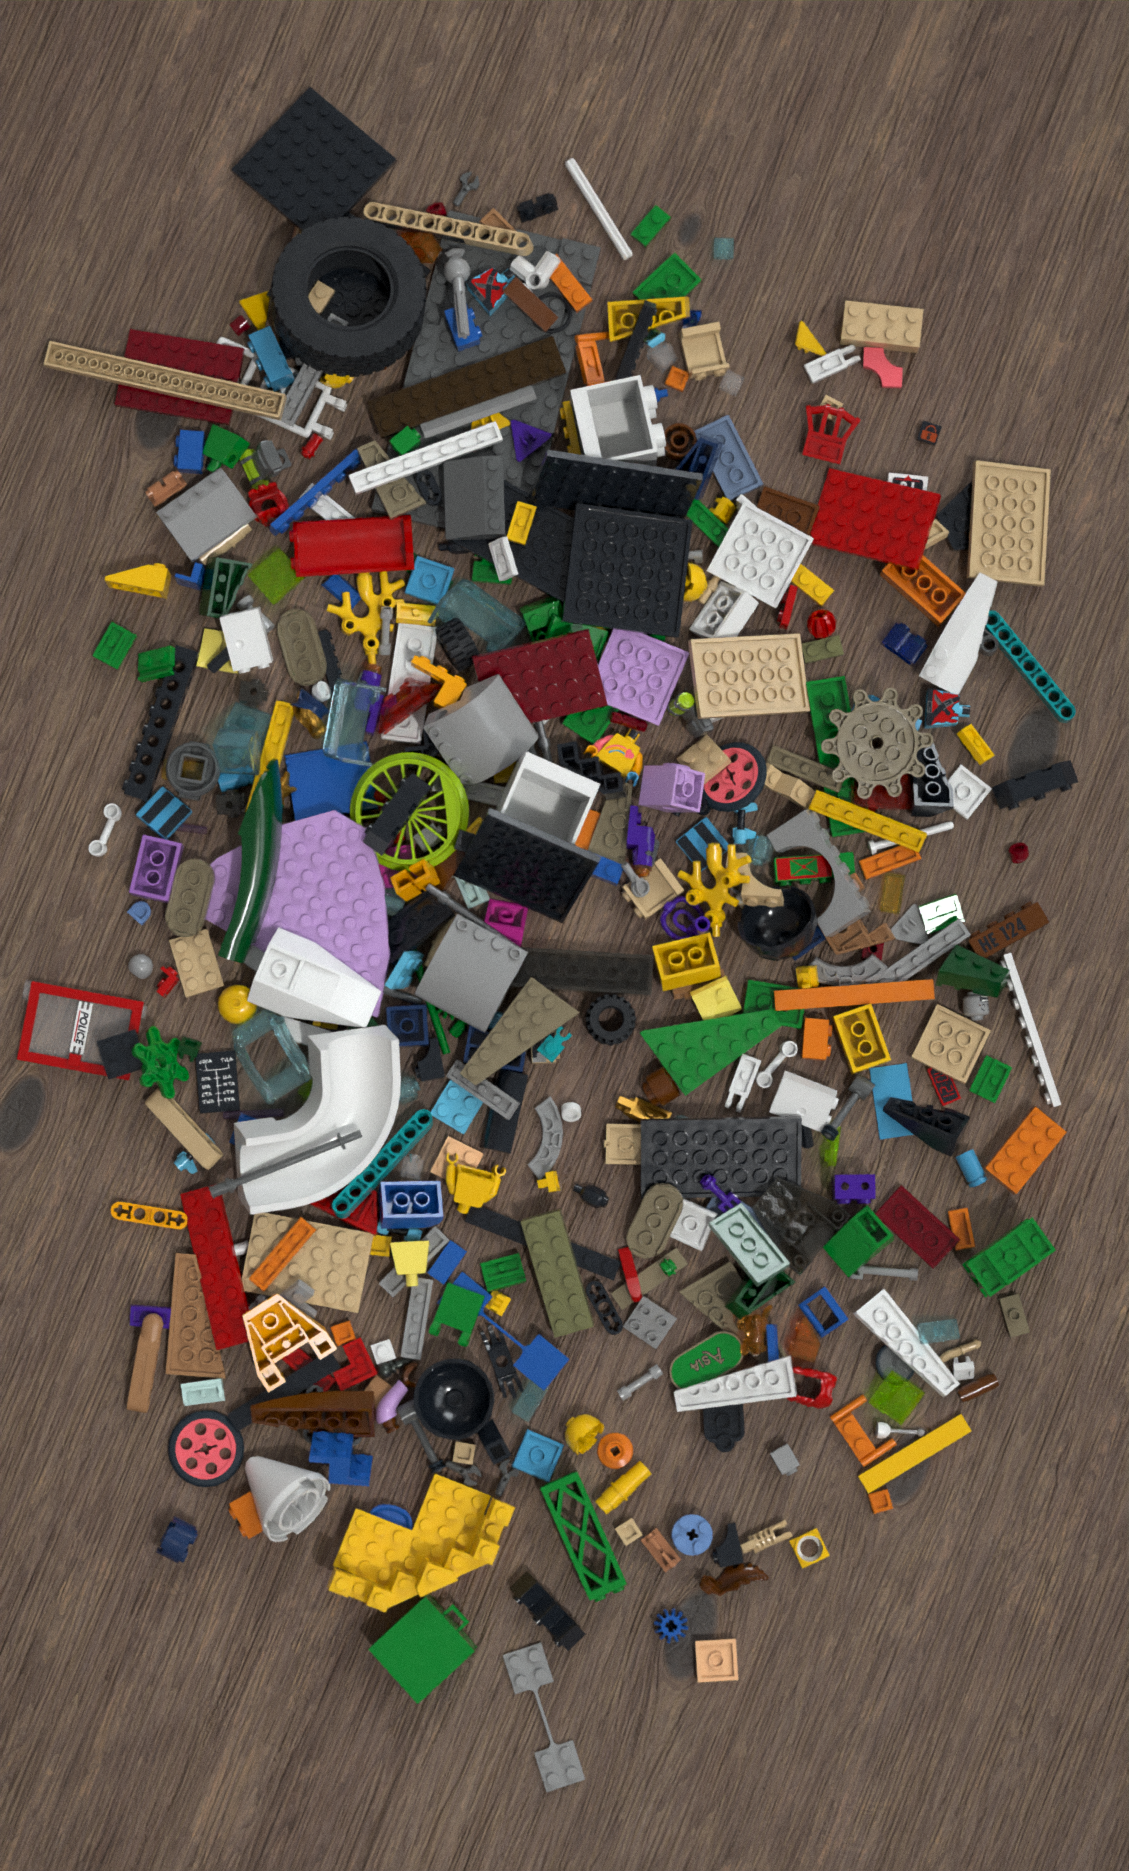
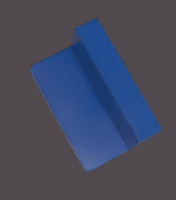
(196, 579)

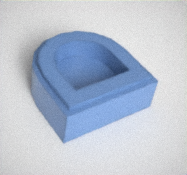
(140, 912)

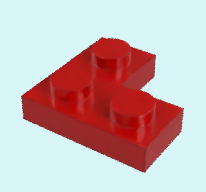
(360, 1365)

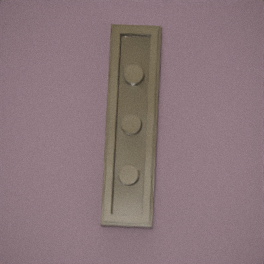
(803, 768)
(649, 1278)

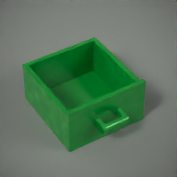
(423, 1647)

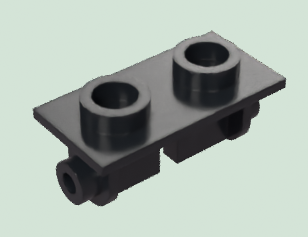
(545, 205)

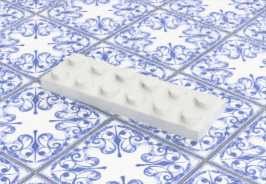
(410, 641)

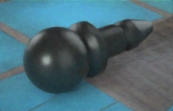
(385, 1369)

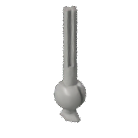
(457, 273)

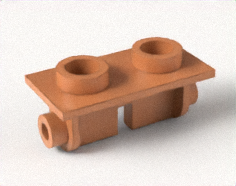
(173, 484)
(661, 1550)

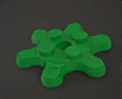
(167, 1058)

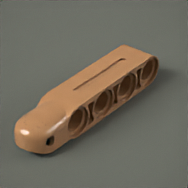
(145, 1363)

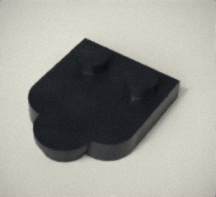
(724, 1425)

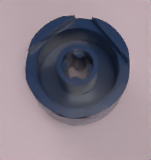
(176, 1540)

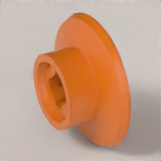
(606, 1456)

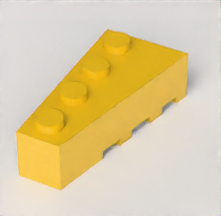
(624, 314)

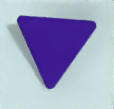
(527, 439)

